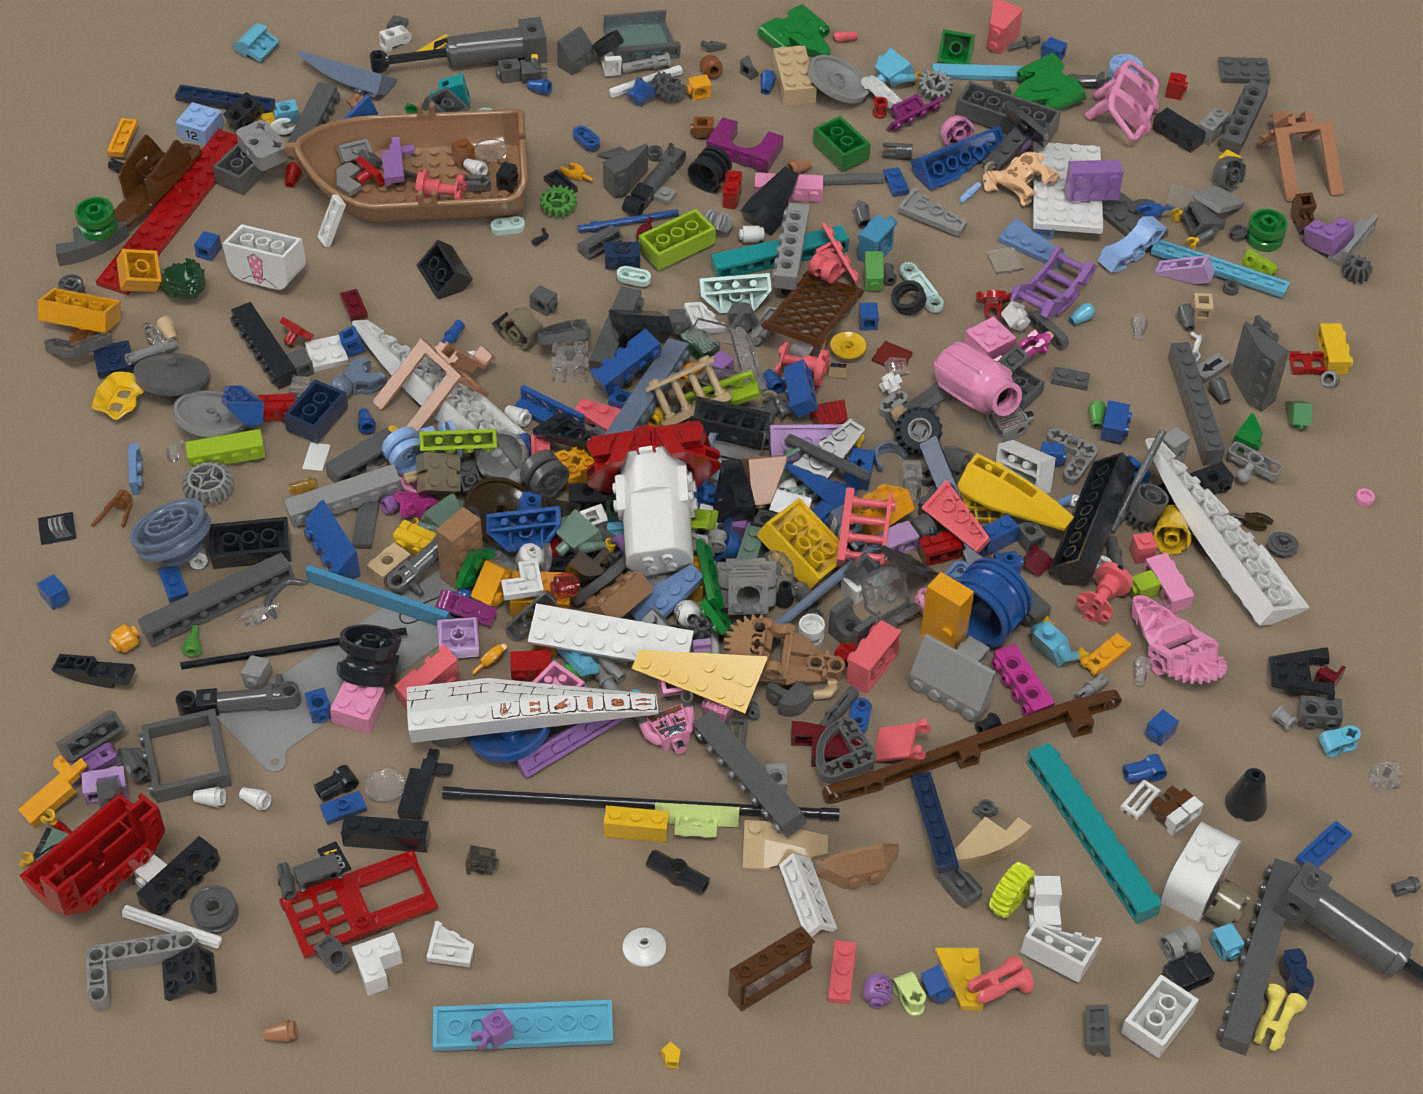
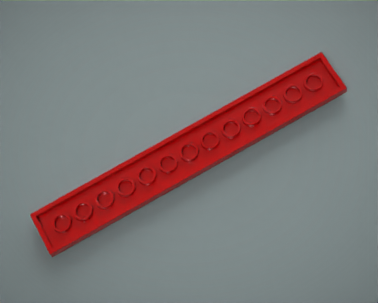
(174, 207)

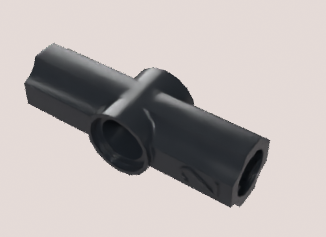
(668, 866)

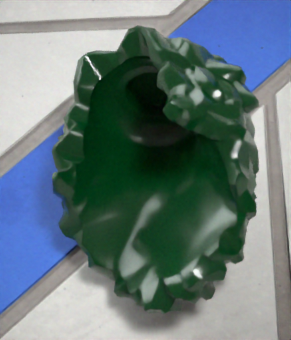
(184, 280)

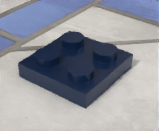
(112, 359)

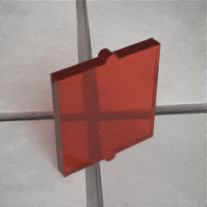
(890, 350)

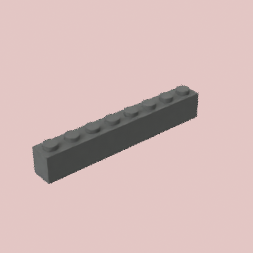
(1196, 403)
(215, 599)
(749, 773)

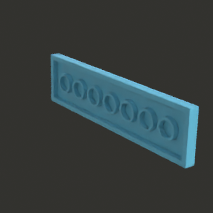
(533, 1024)

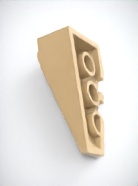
(768, 848)

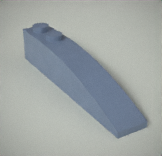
(352, 76)

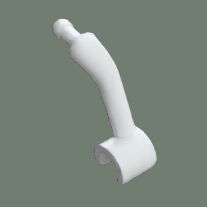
(1197, 355)

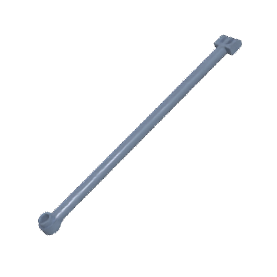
(823, 588)

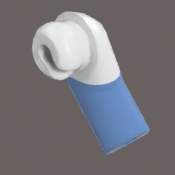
(1068, 500)

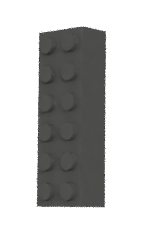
(988, 108)

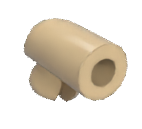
(828, 692)

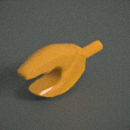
(576, 173)
(490, 657)

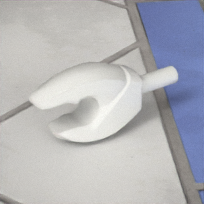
(278, 126)

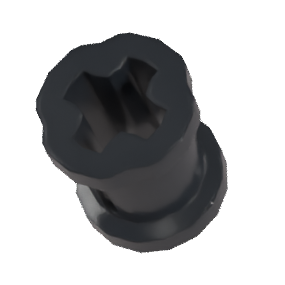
(988, 723)

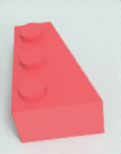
(436, 670)

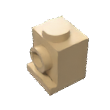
(1202, 306)

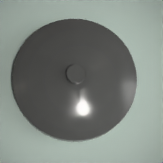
(171, 374)

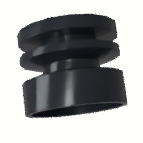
(709, 168)

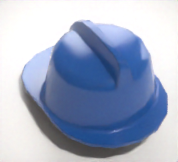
(732, 543)

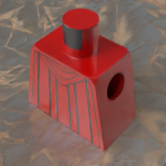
(830, 413)

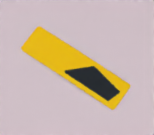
(436, 44)

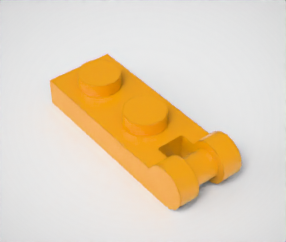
(1106, 654)

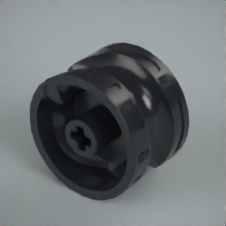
(370, 655)

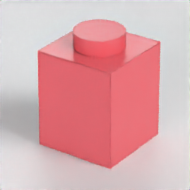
(1142, 547)

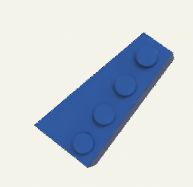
(626, 363)

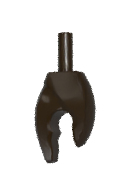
(1253, 520)

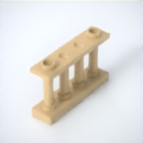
(687, 410)

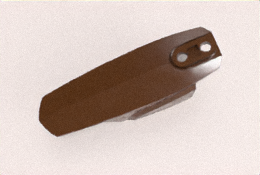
(150, 174)

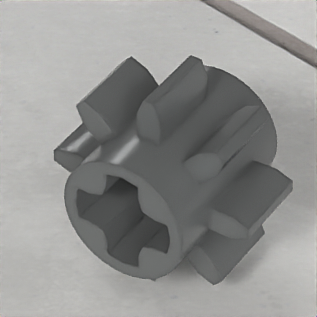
(700, 626)

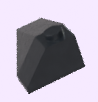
(733, 493)

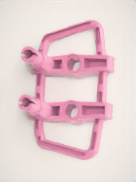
(1129, 104)

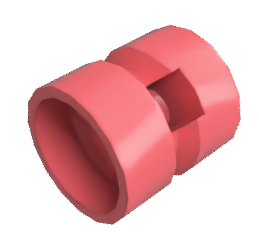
(824, 268)

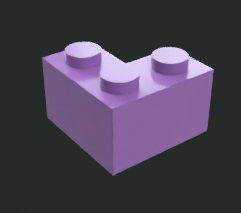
(1329, 238)

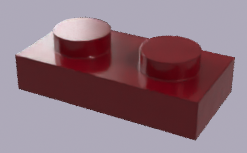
(354, 305)

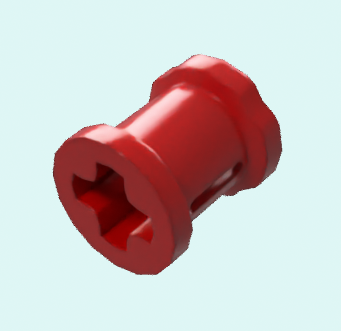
(880, 107)

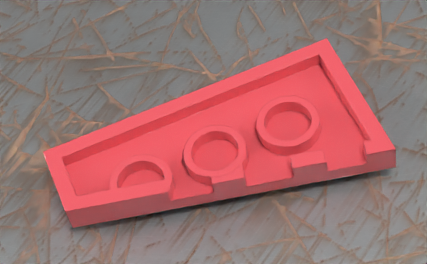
(952, 513)

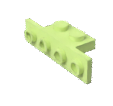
(699, 819)

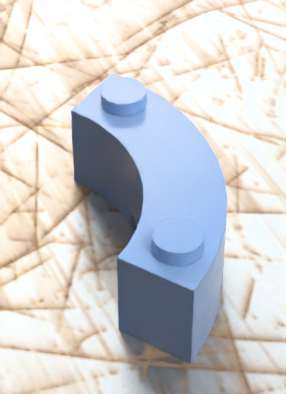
(1132, 246)

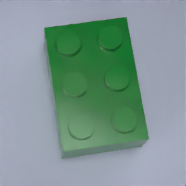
(841, 143)

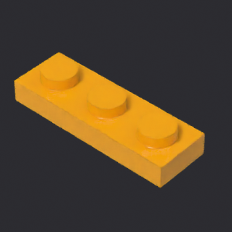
(122, 137)

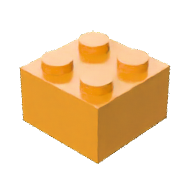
(139, 270)

